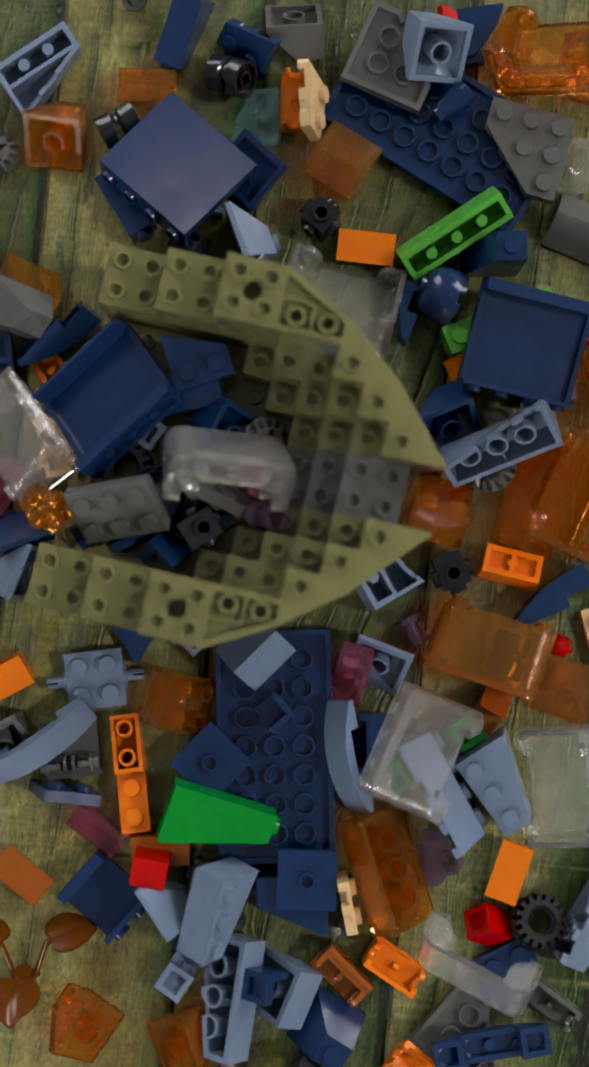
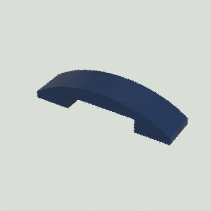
(492, 1043)

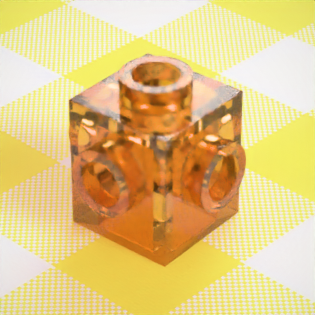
(45, 508)

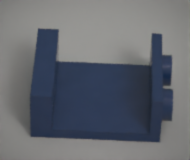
(103, 895)

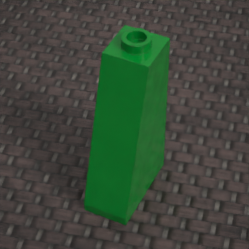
(214, 817)

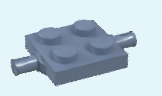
(97, 677)

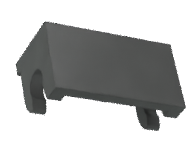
(554, 1006)

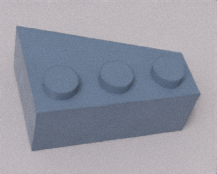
(39, 67)
(388, 585)
(496, 780)
(214, 908)

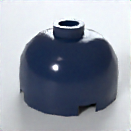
(439, 294)

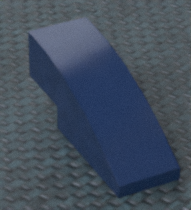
(59, 335)
(552, 595)

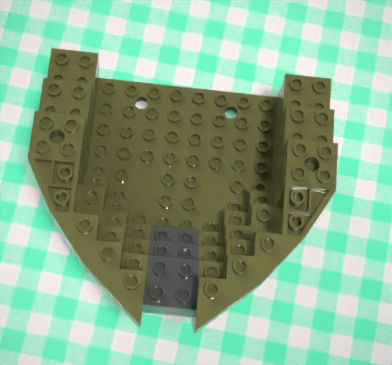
(347, 436)

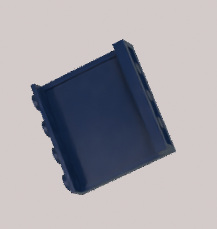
(176, 168)
(525, 343)
(108, 396)

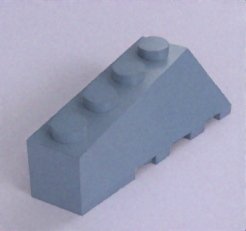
(502, 444)
(463, 821)
(574, 946)
(227, 1017)

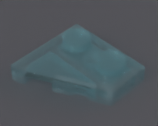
(261, 117)

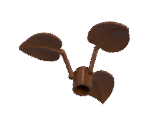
(21, 991)

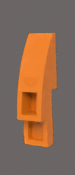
(131, 773)

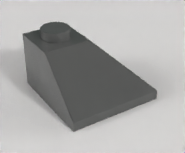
(298, 28)
(24, 309)

